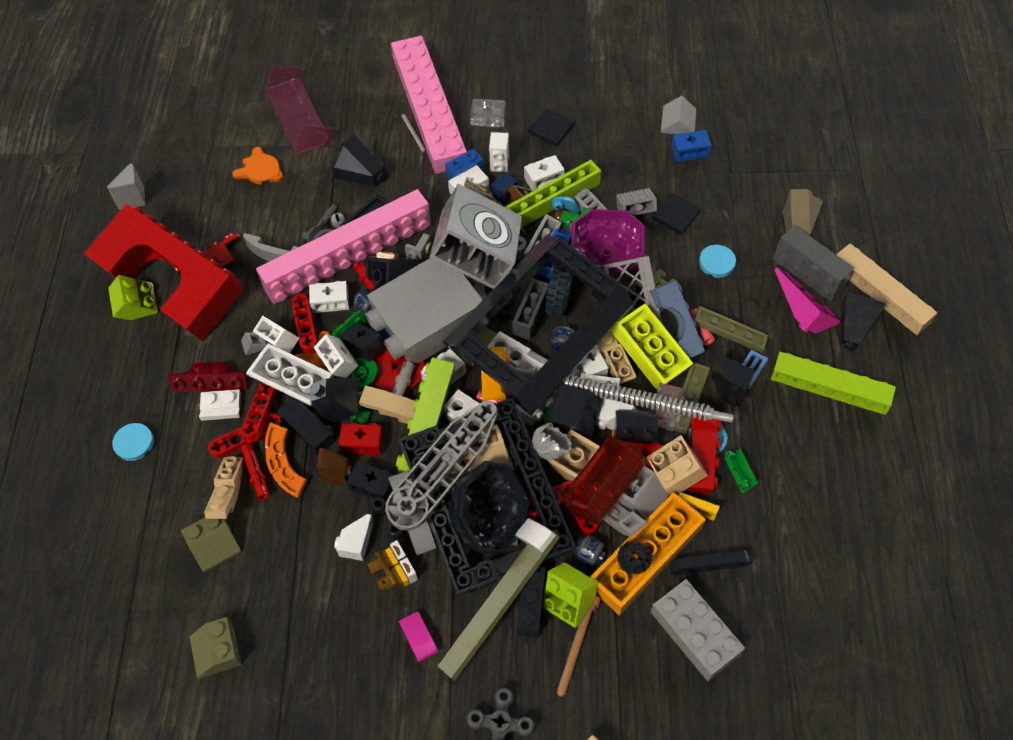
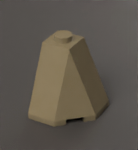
(801, 210)

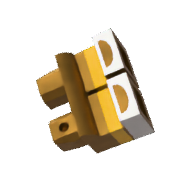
(395, 566)

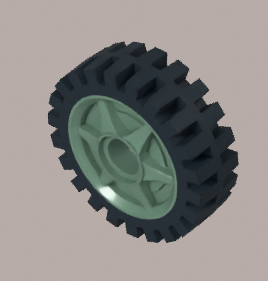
(558, 292)

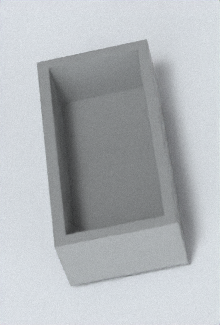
(697, 630)

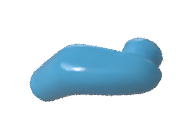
(565, 202)

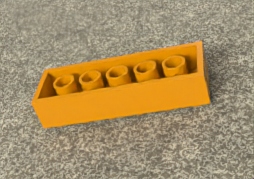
(666, 535)

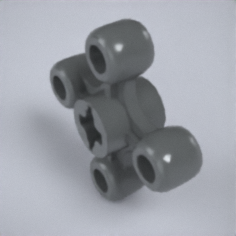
(501, 713)

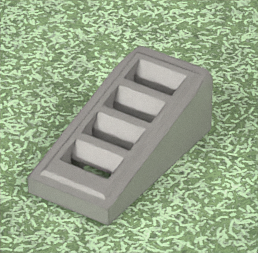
(585, 197)

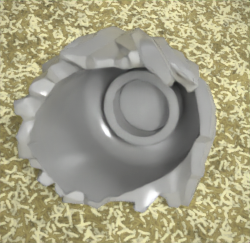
(550, 442)

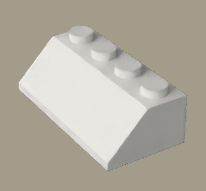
(286, 373)

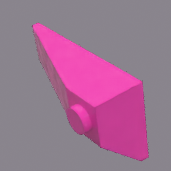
(805, 309)

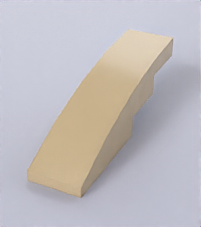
(388, 403)

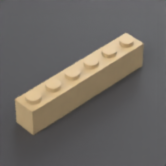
(883, 287)

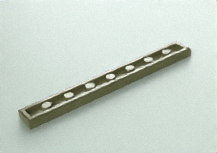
(493, 609)

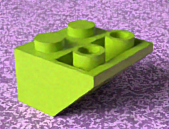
(132, 298)
(569, 594)

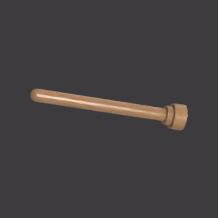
(575, 649)

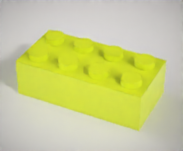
(651, 346)

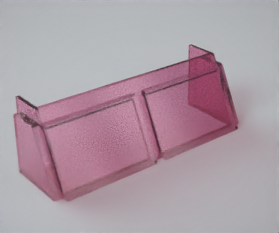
(295, 109)

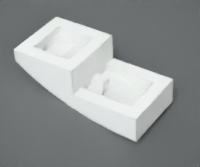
(535, 535)

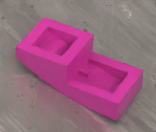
(418, 636)

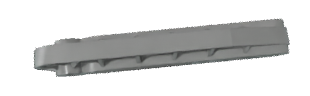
(452, 456)

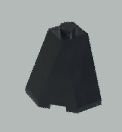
(358, 164)
(385, 269)
(335, 398)

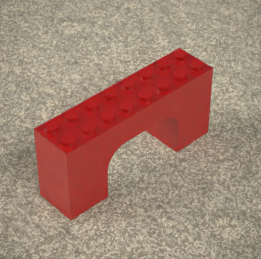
(204, 288)

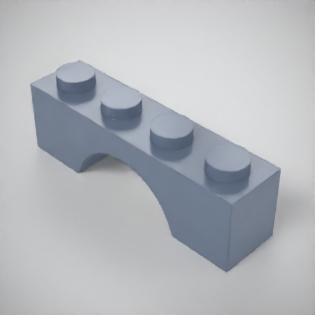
(670, 297)

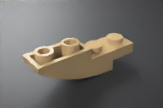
(617, 359)
(226, 488)

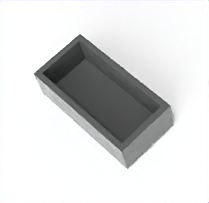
(813, 263)

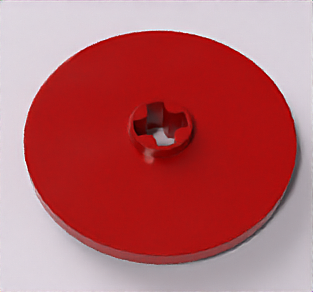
(386, 375)

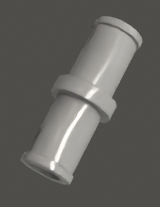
(403, 379)

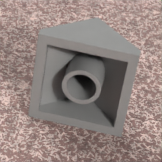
(678, 117)
(127, 188)

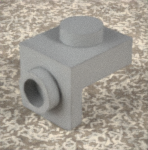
(422, 248)

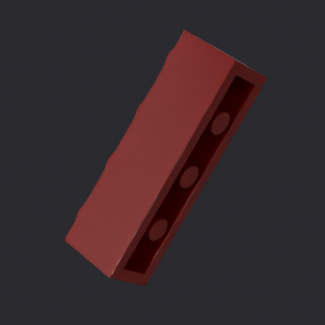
(704, 445)

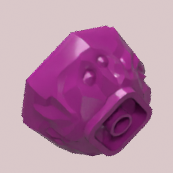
(609, 238)

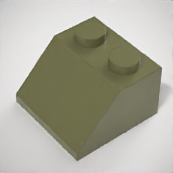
(211, 542)
(214, 648)

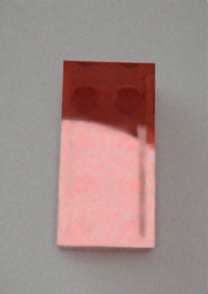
(603, 479)

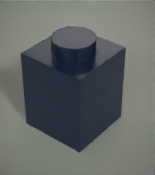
(500, 186)

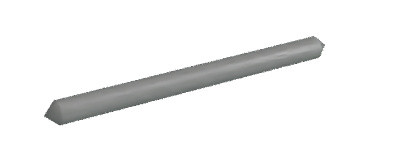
(413, 133)

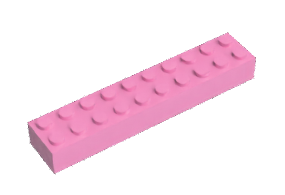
(428, 102)
(344, 246)

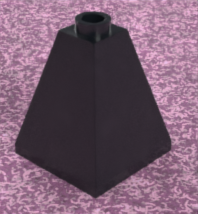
(857, 317)

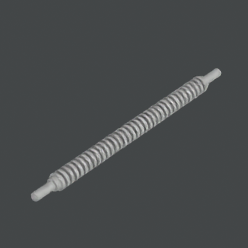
(626, 395)

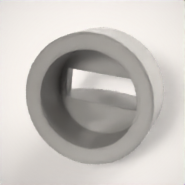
(333, 219)

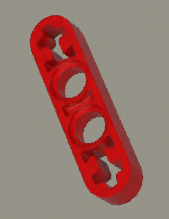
(304, 323)
(255, 409)
(220, 441)

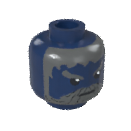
(361, 300)
(560, 335)
(590, 550)

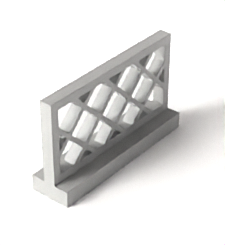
(646, 279)

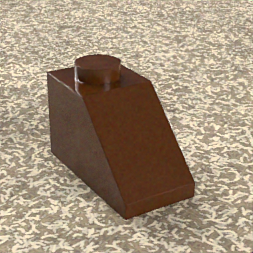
(333, 467)

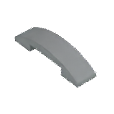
(266, 252)
(624, 521)
(420, 537)

